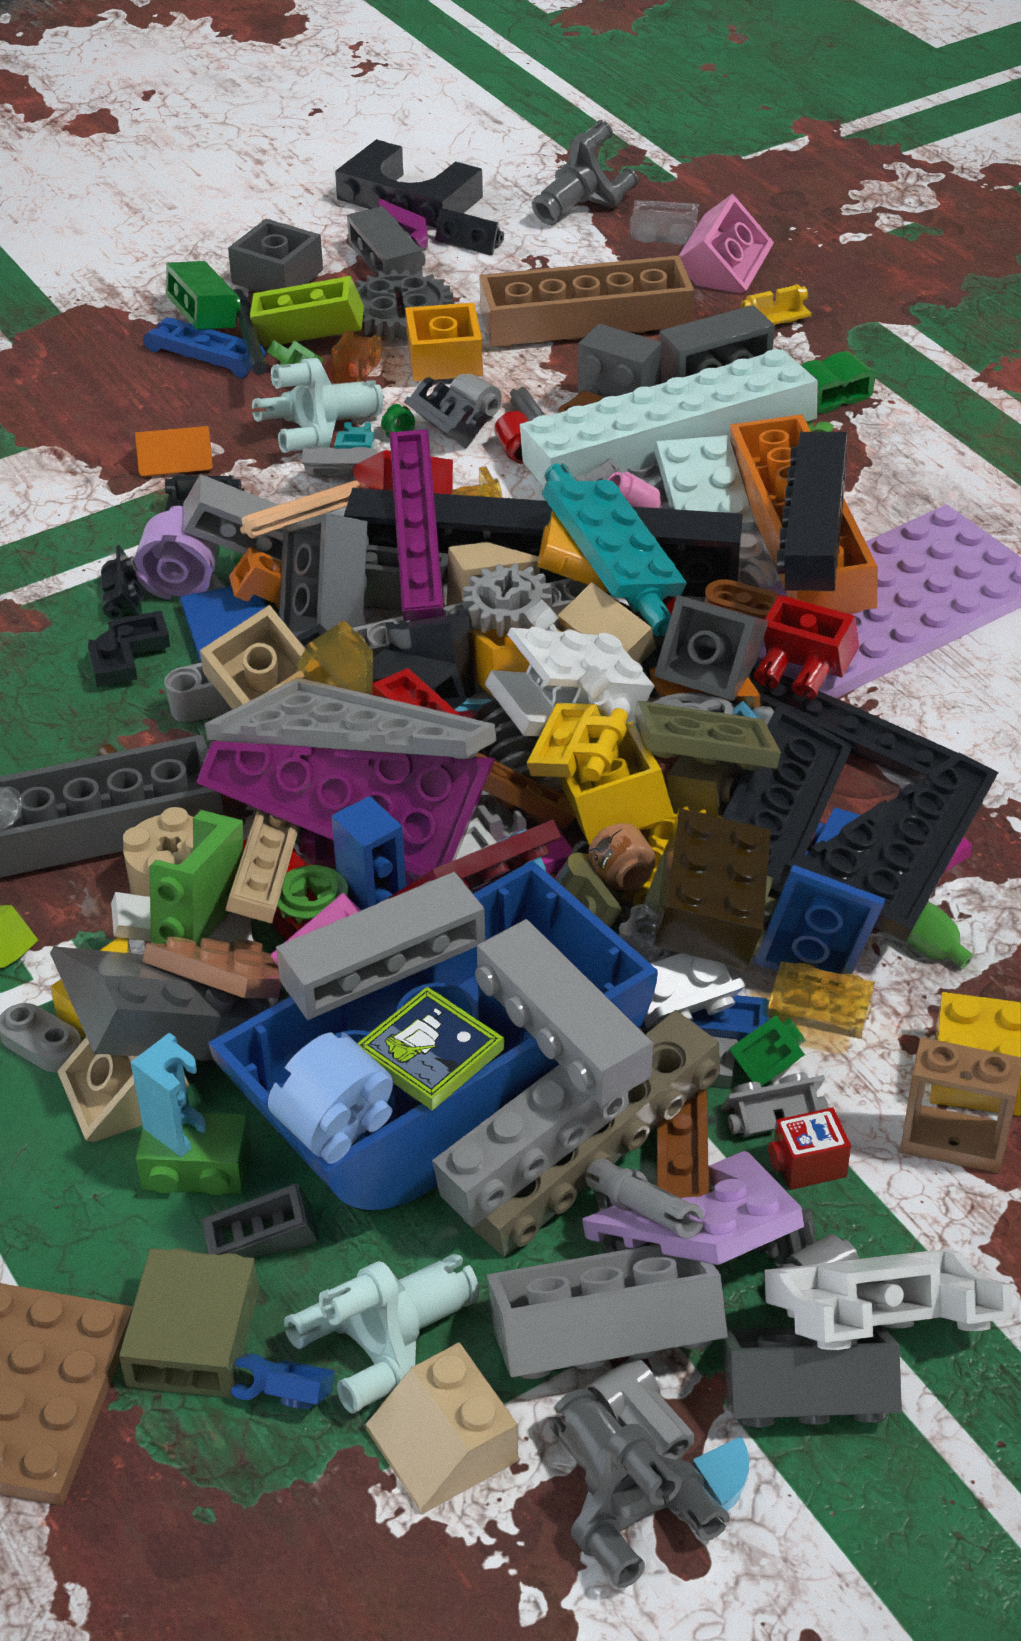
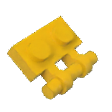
(567, 737)

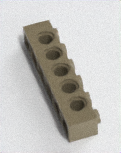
(693, 1064)

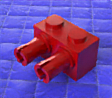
(810, 637)

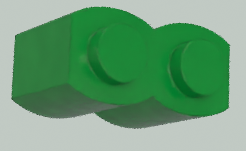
(841, 380)

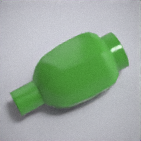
(939, 937)

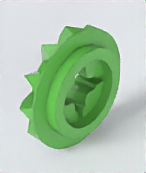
(322, 881)

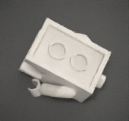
(566, 670)

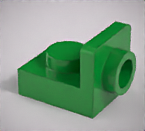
(769, 1049)

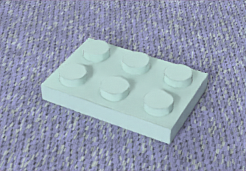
(703, 476)

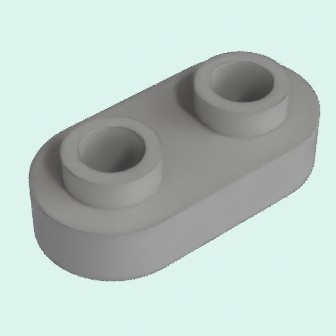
(32, 1035)

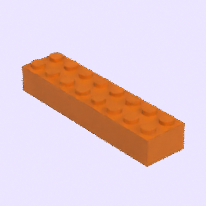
(763, 461)

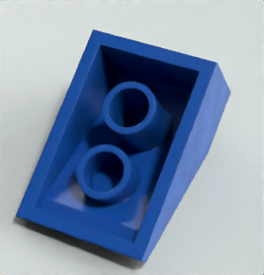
(818, 923)

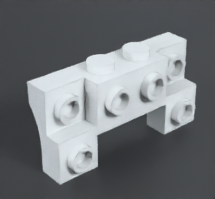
(851, 1296)

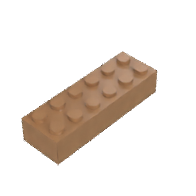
(575, 299)

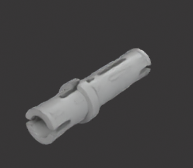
(632, 1191)

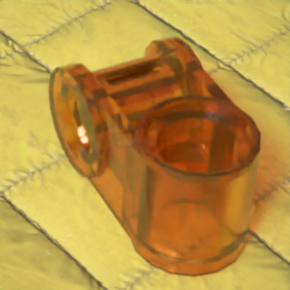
(355, 357)

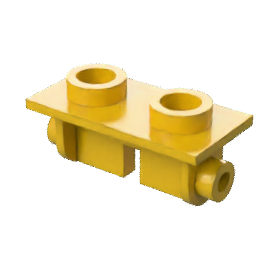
(787, 306)

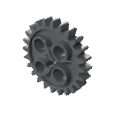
(380, 300)

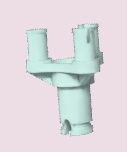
(315, 404)
(384, 1320)

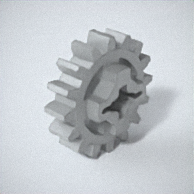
(504, 597)

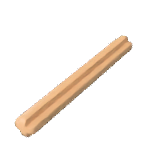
(303, 508)

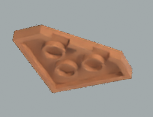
(234, 969)

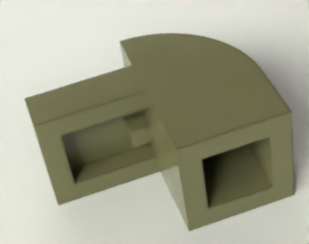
(589, 888)

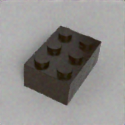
(713, 888)

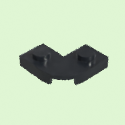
(130, 635)

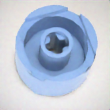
(332, 1095)

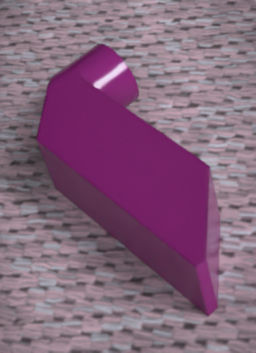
(409, 221)

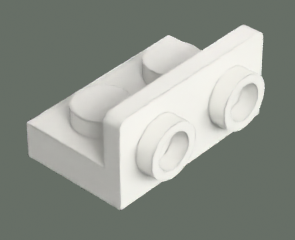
(690, 986)

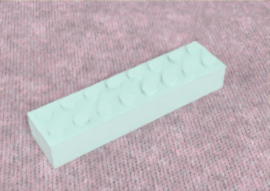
(678, 409)

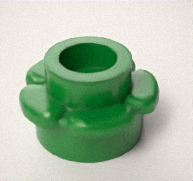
(404, 418)

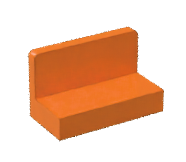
(174, 451)

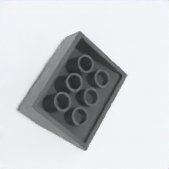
(134, 1004)

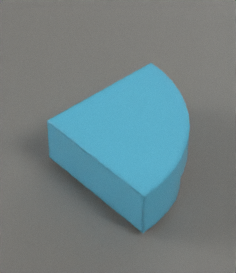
(725, 1471)

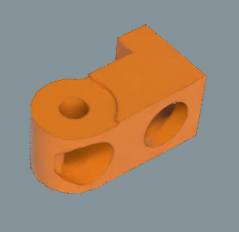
(257, 575)

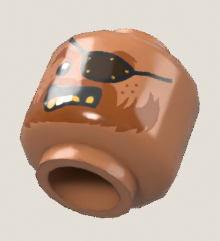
(622, 857)

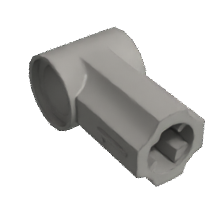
(635, 1398)

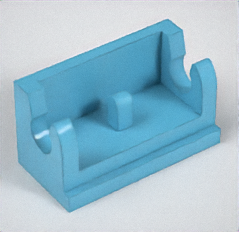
(164, 1094)

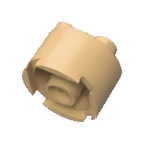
(157, 838)

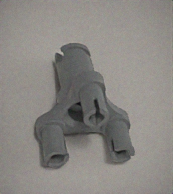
(583, 178)
(626, 1483)

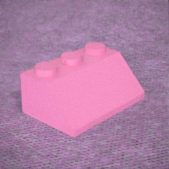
(726, 248)

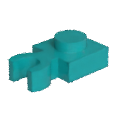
(355, 437)

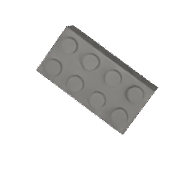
(604, 1309)

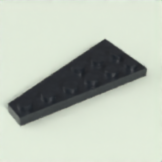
(906, 842)

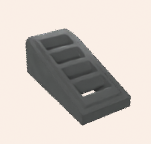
(272, 1206)

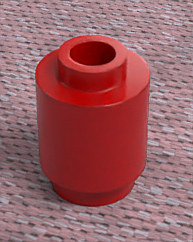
(508, 434)

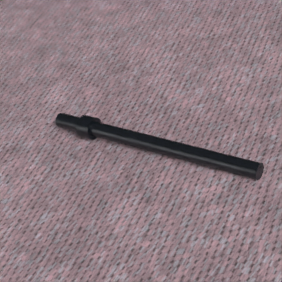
(249, 335)

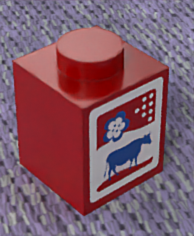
(810, 1148)

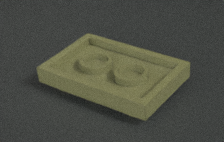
(706, 736)

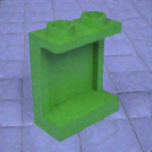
(193, 896)

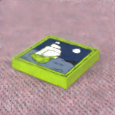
(432, 1047)

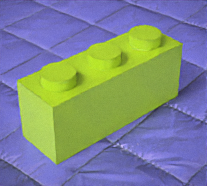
(307, 311)

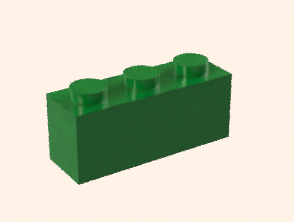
(201, 295)

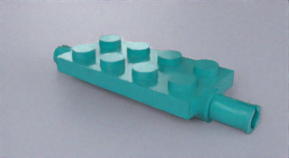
(615, 543)

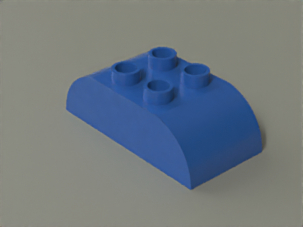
(396, 1160)

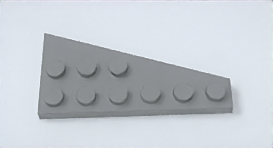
(341, 718)

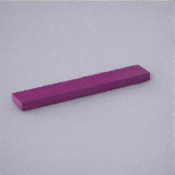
(416, 525)

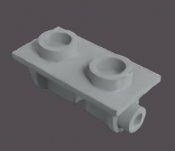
(756, 1105)

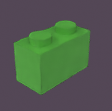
(212, 1165)

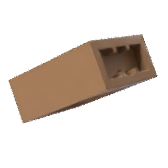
(930, 1128)

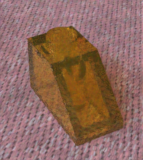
(339, 659)

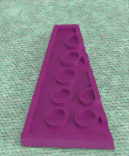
(309, 784)

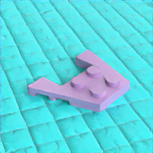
(738, 1216)

